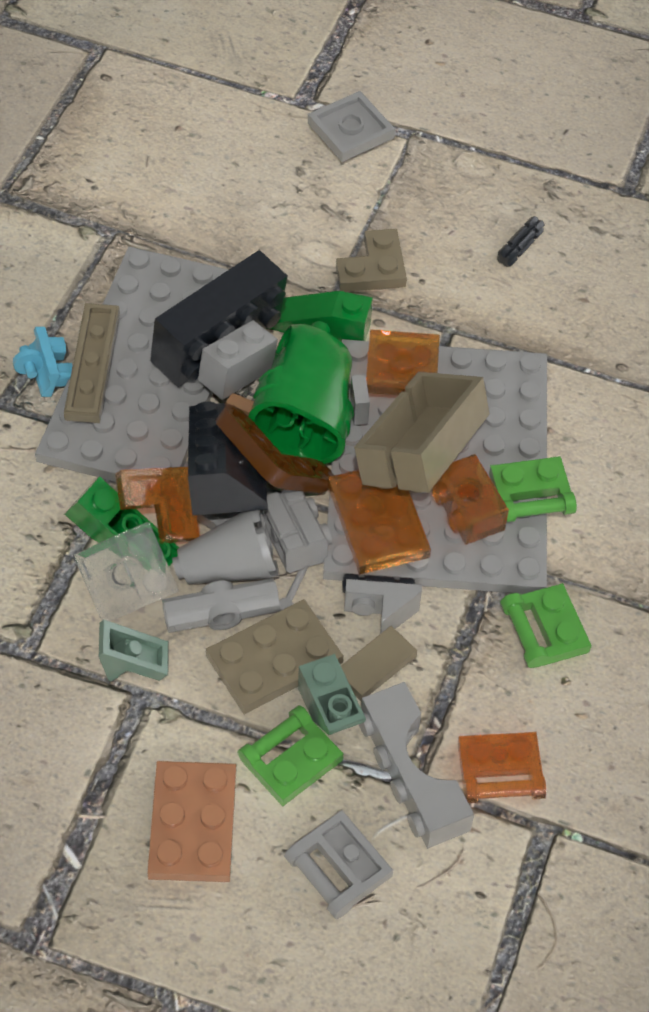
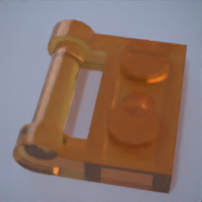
(501, 756)

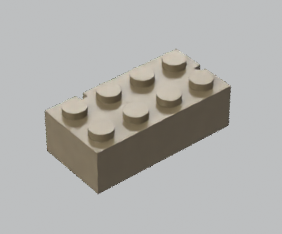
(422, 431)

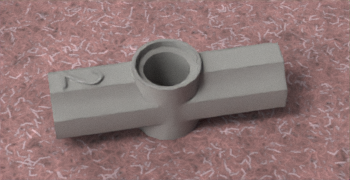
(221, 605)

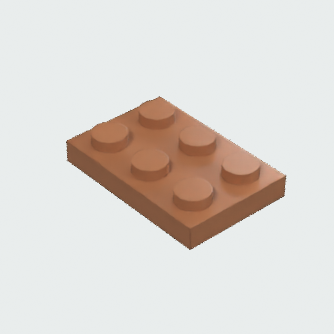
(192, 822)

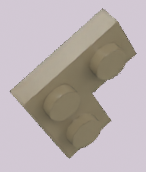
(379, 269)

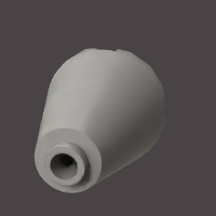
(229, 552)

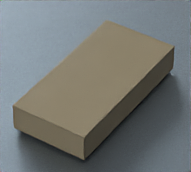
(378, 662)

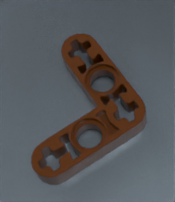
(276, 468)

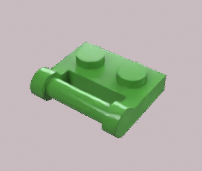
(533, 480)
(556, 621)
(299, 764)

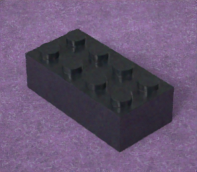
(241, 294)

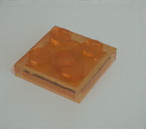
(397, 358)

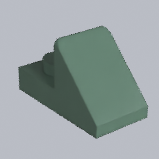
(131, 650)

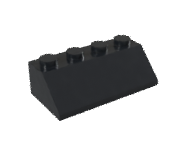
(217, 471)

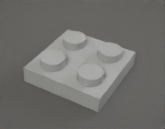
(351, 126)

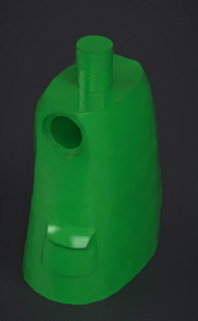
(305, 394)

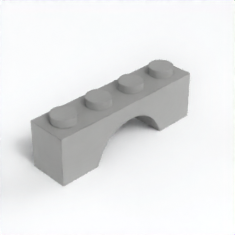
(434, 805)

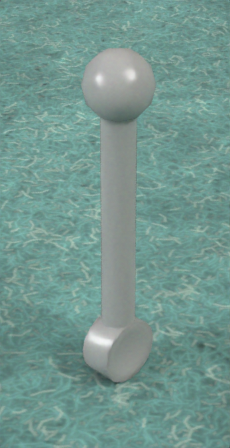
(286, 602)

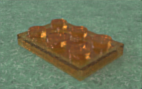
(378, 523)

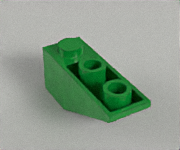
(100, 516)

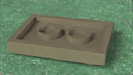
(267, 656)

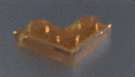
(166, 492)

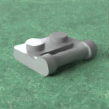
(348, 854)

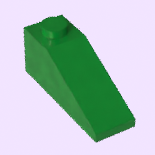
(343, 311)

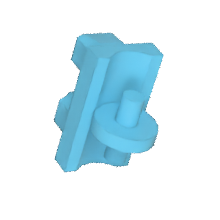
(40, 362)

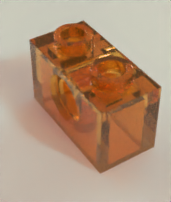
(476, 518)

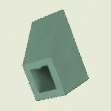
(329, 695)

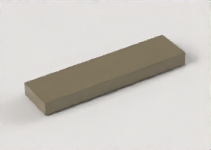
(91, 363)

